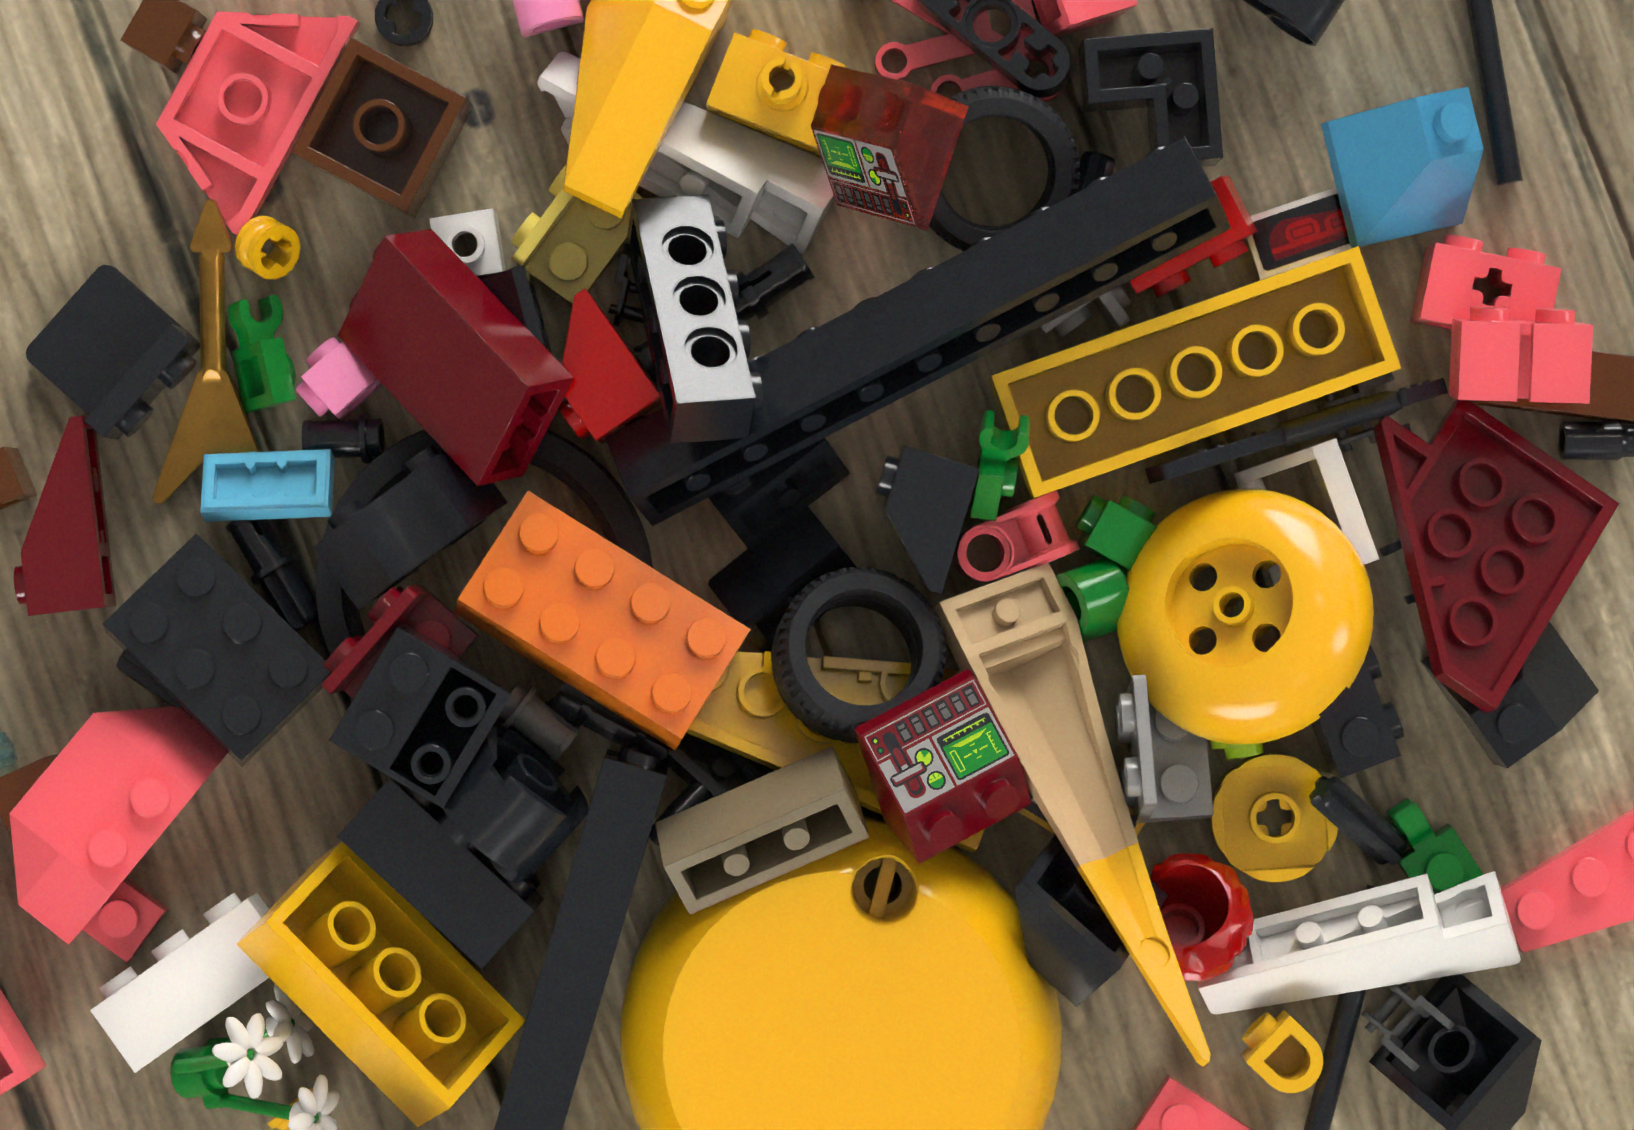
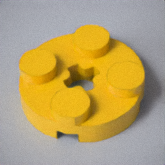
(1248, 844)

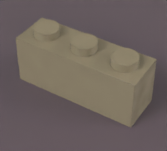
(761, 830)

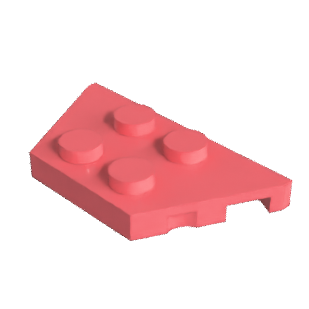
(250, 101)

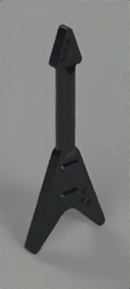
(1302, 429)

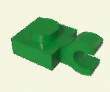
(261, 363)
(997, 464)
(1435, 854)

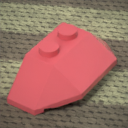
(104, 809)

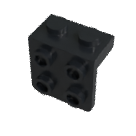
(113, 352)

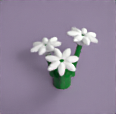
(224, 1061)

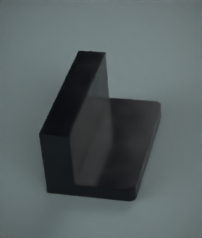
(766, 579)

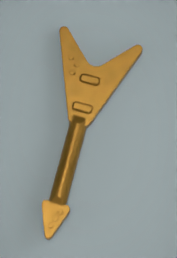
(213, 412)

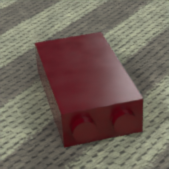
(454, 356)

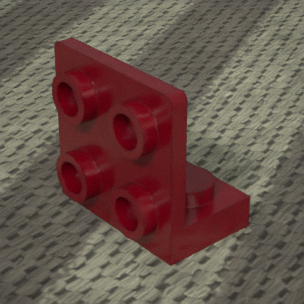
(413, 606)

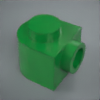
(1115, 529)
(1100, 591)

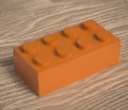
(601, 620)

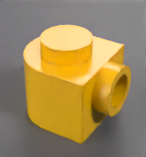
(1282, 1053)

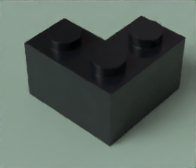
(1166, 74)

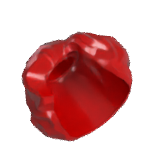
(1204, 913)

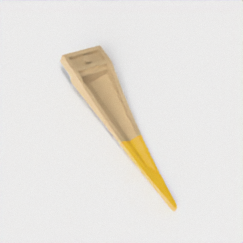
(1037, 679)

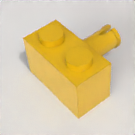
(770, 88)

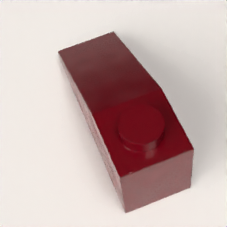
(68, 539)

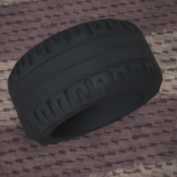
(1054, 137)
(861, 588)

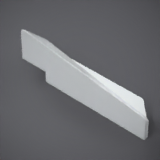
(1368, 943)

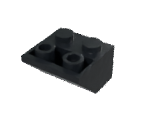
(421, 715)

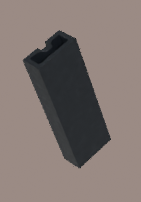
(583, 941)

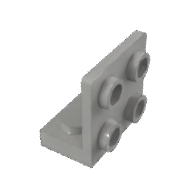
(1165, 766)

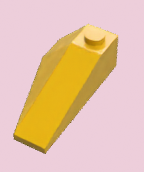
(630, 88)

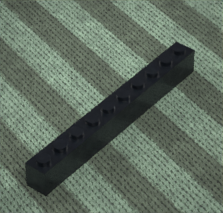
(935, 325)

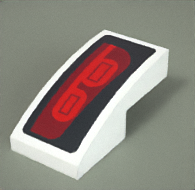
(1298, 233)

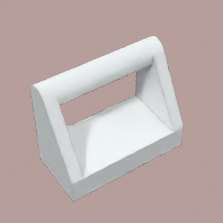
(1334, 488)

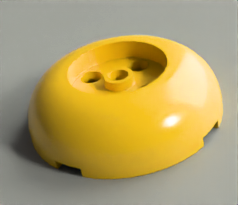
(1316, 605)

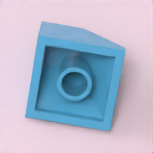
(1405, 165)

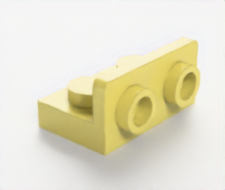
(570, 242)

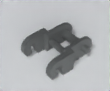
(1359, 390)
(1391, 1038)

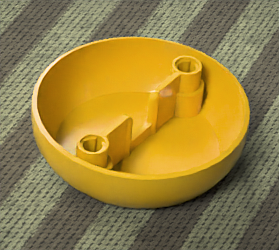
(842, 1007)

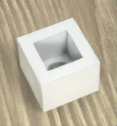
(484, 225)

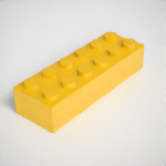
(1196, 371)

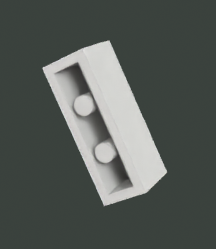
(184, 987)

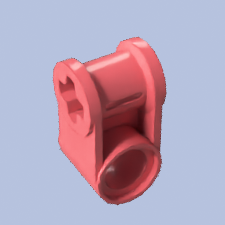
(1019, 539)

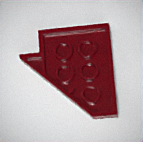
(1486, 541)

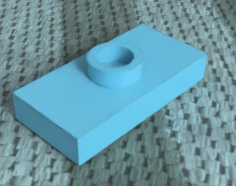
(267, 485)

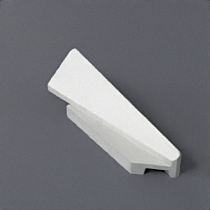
(733, 164)

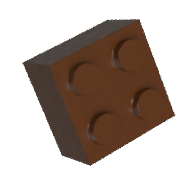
(383, 128)

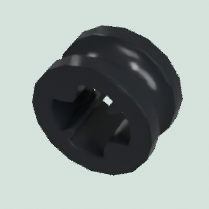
(388, 28)

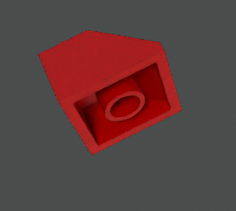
(607, 379)

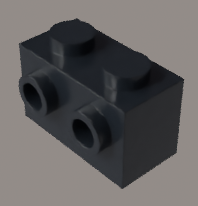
(1357, 727)

